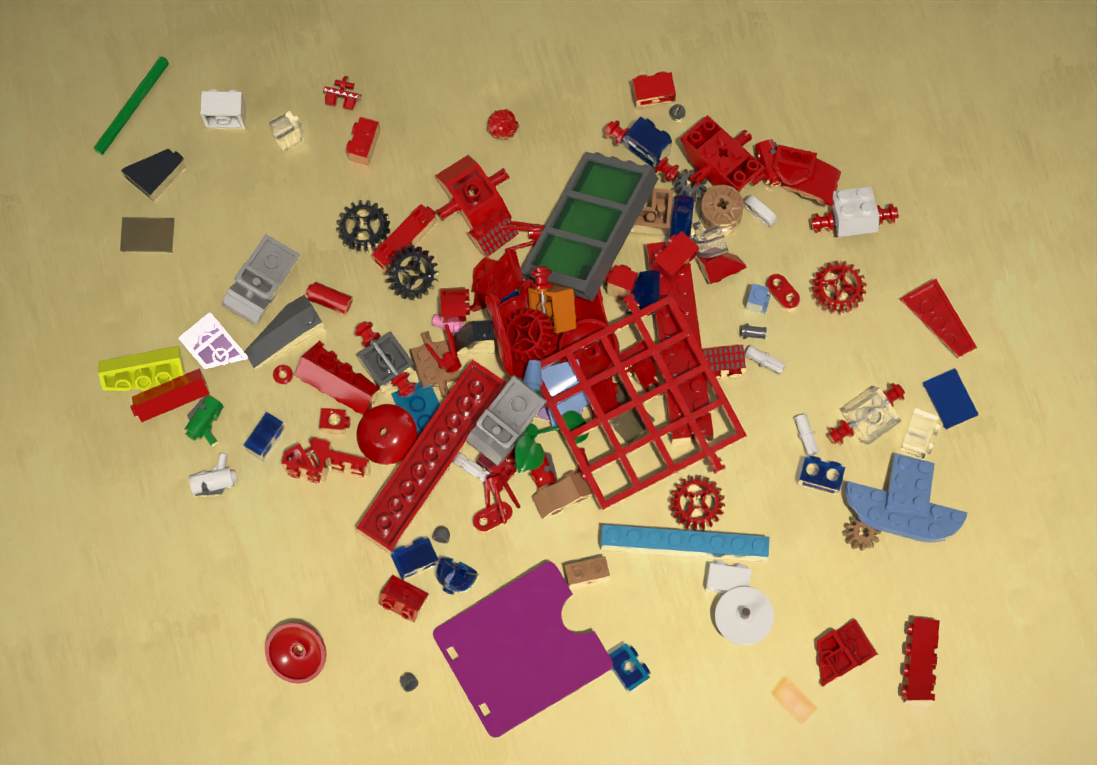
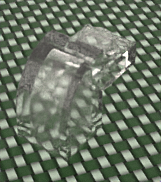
(710, 241)

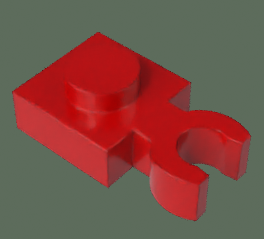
(645, 373)

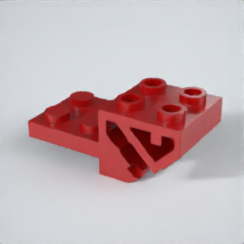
(298, 464)

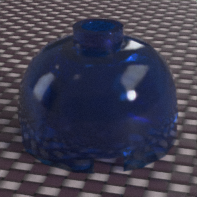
(455, 576)

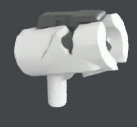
(214, 481)

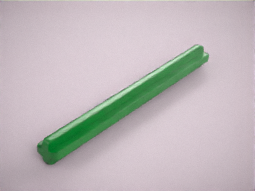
(131, 105)

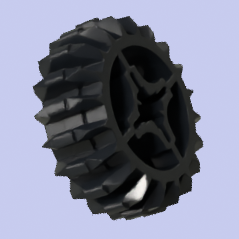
(353, 238)
(414, 265)

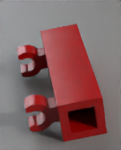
(407, 234)

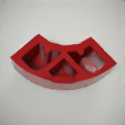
(454, 304)

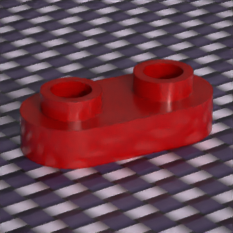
(781, 292)
(492, 516)

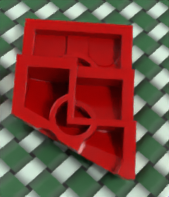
(821, 185)
(496, 277)
(843, 652)

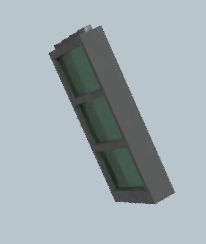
(591, 223)

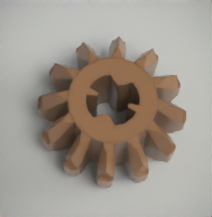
(862, 541)

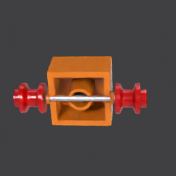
(553, 301)

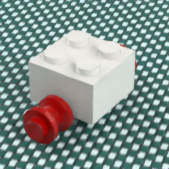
(854, 213)

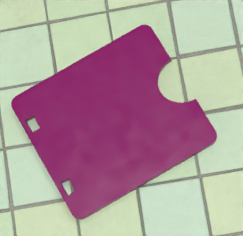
(520, 652)

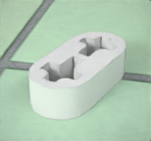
(760, 211)

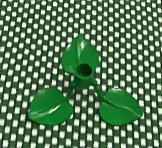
(530, 454)

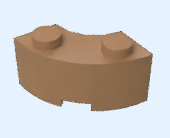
(557, 497)

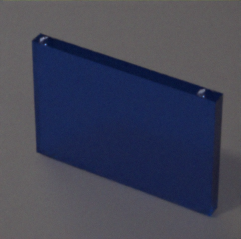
(950, 399)

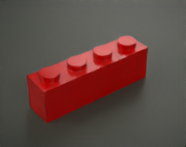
(336, 379)
(921, 662)

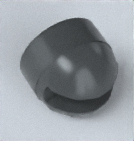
(681, 115)
(441, 535)
(413, 682)

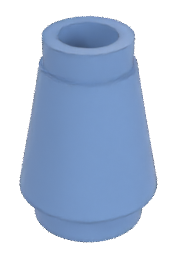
(533, 375)

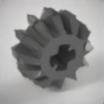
(682, 188)

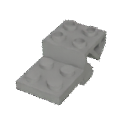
(260, 280)
(506, 420)

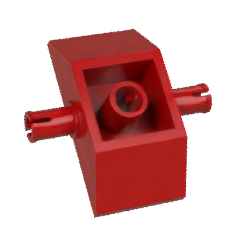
(720, 155)
(466, 178)

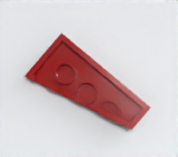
(938, 314)

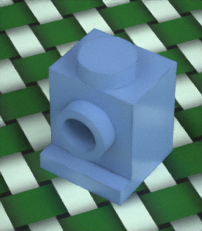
(758, 299)

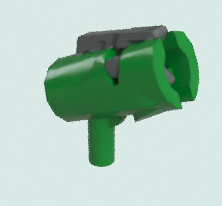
(202, 418)

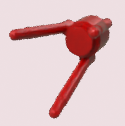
(534, 233)
(450, 359)
(495, 483)

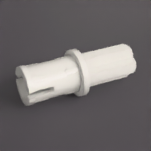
(765, 359)
(806, 434)

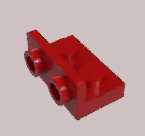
(403, 598)

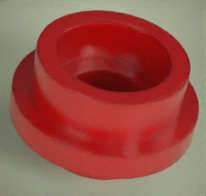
(280, 369)

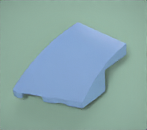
(558, 380)

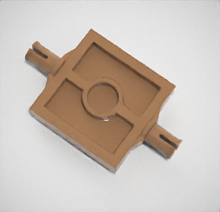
(428, 368)

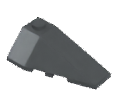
(289, 328)

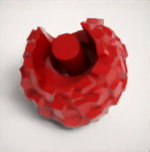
(503, 124)

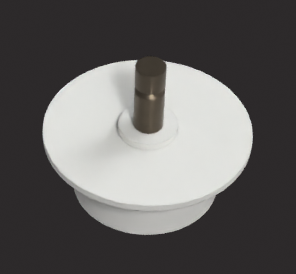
(744, 615)

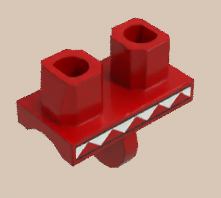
(350, 98)

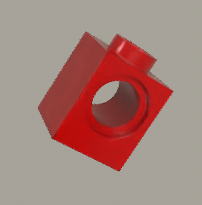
(329, 414)

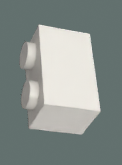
(724, 578)

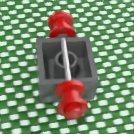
(385, 360)

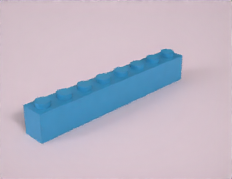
(685, 543)

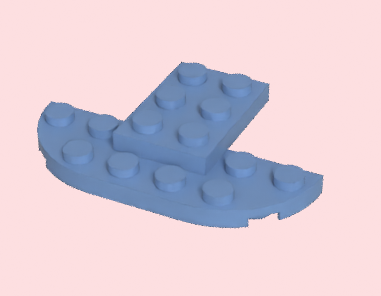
(906, 505)

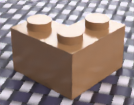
(658, 216)

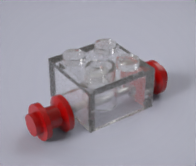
(868, 415)

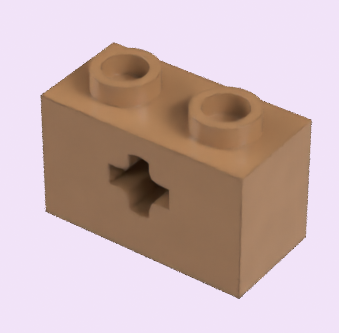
(587, 572)

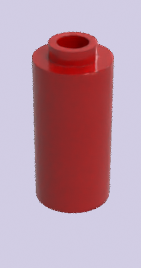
(329, 298)

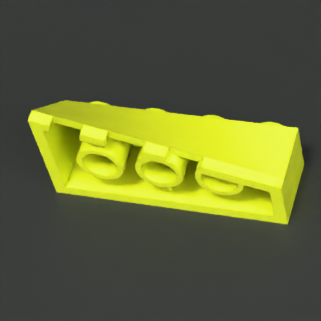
(141, 370)

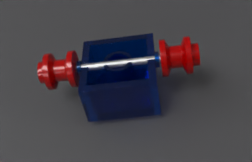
(647, 144)

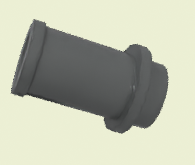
(753, 332)

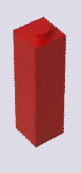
(169, 395)

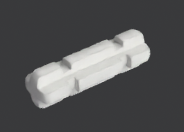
(471, 467)

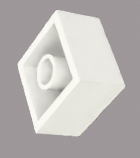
(223, 109)

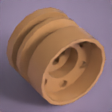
(713, 215)

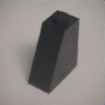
(155, 172)
(475, 338)

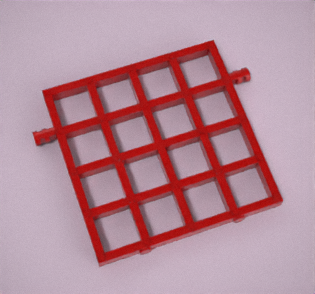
(638, 401)

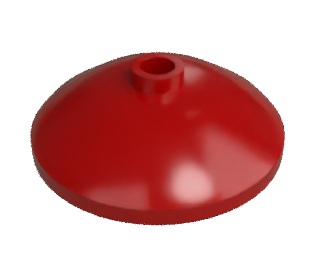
(590, 364)
(398, 441)
(286, 658)

